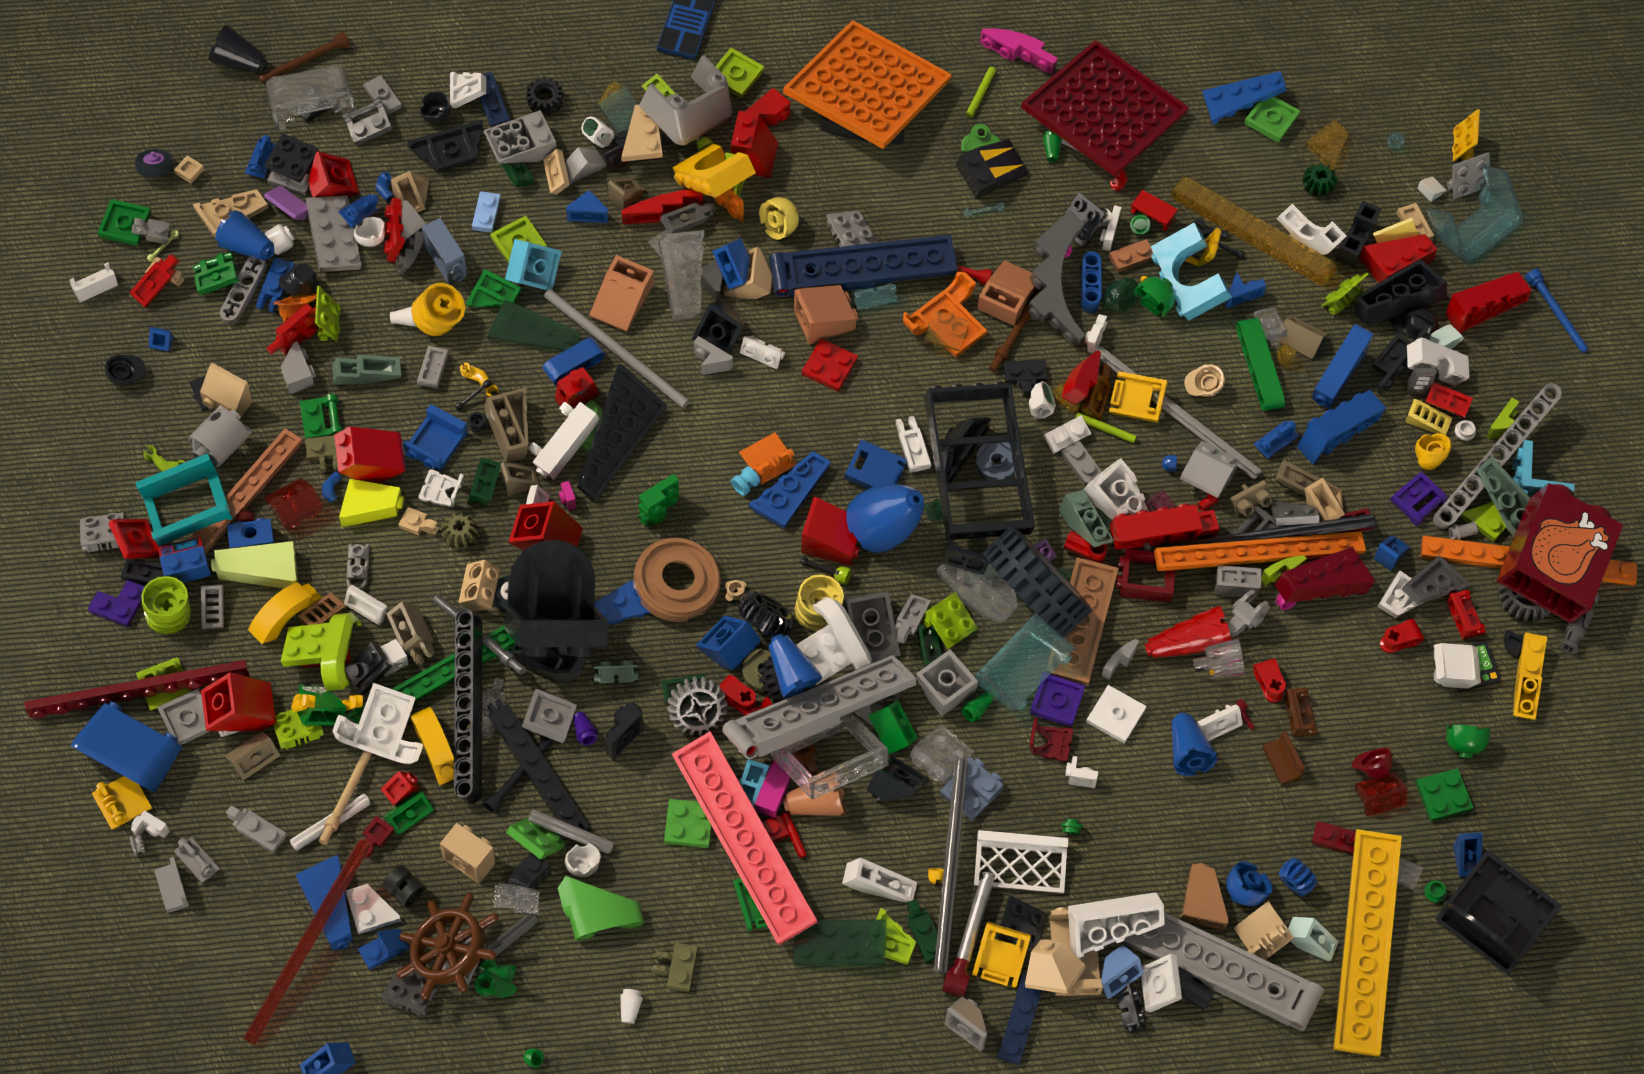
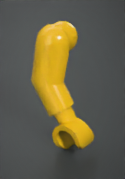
(477, 375)

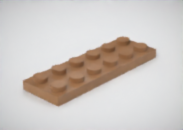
(1095, 585)

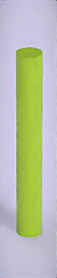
(980, 92)
(1108, 428)

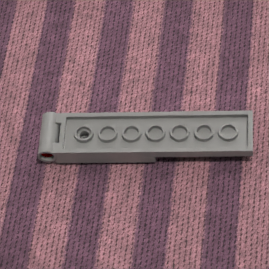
(816, 708)
(1232, 971)

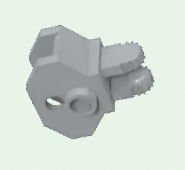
(1246, 615)

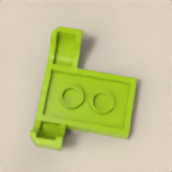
(322, 644)

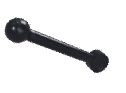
(1240, 254)
(487, 383)

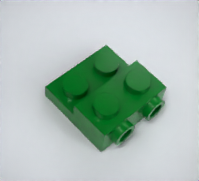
(656, 499)

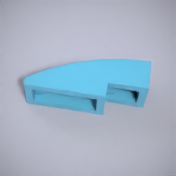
(753, 779)

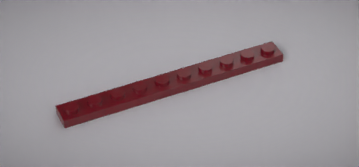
(134, 689)

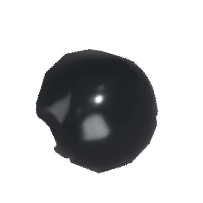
(435, 107)

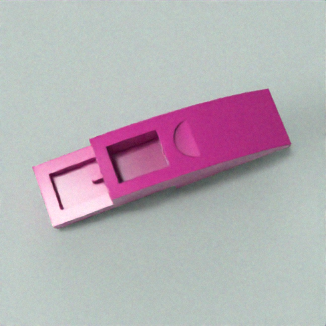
(1013, 44)

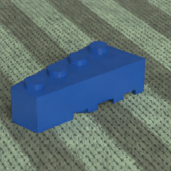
(1340, 425)

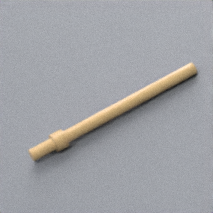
(332, 822)

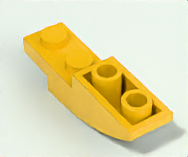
(1529, 676)

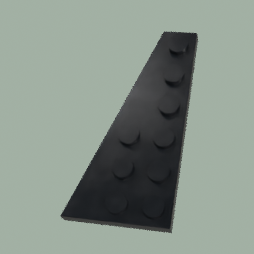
(623, 423)

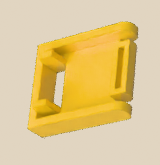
(1135, 395)
(1000, 958)

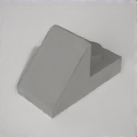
(716, 359)

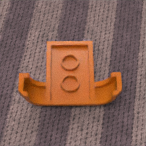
(949, 303)

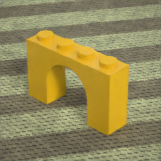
(711, 173)

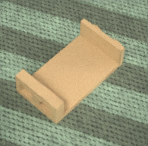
(1089, 981)

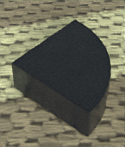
(1513, 643)

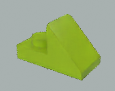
(1504, 420)

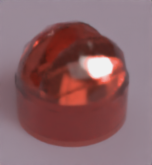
(245, 516)

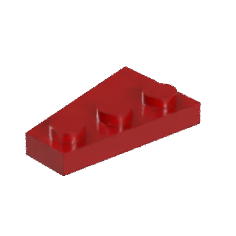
(393, 230)

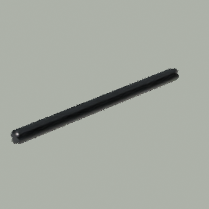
(1322, 527)

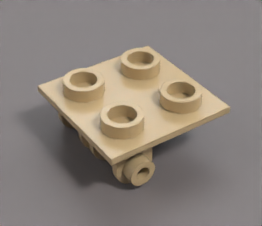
(1263, 932)

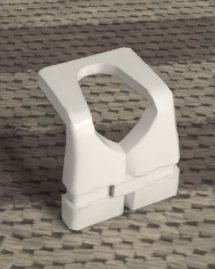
(437, 485)

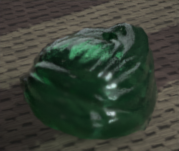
(1120, 295)

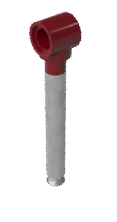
(958, 976)

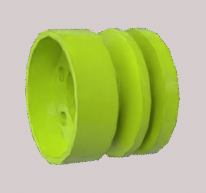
(163, 595)

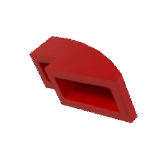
(1082, 379)

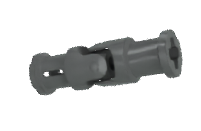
(1576, 631)

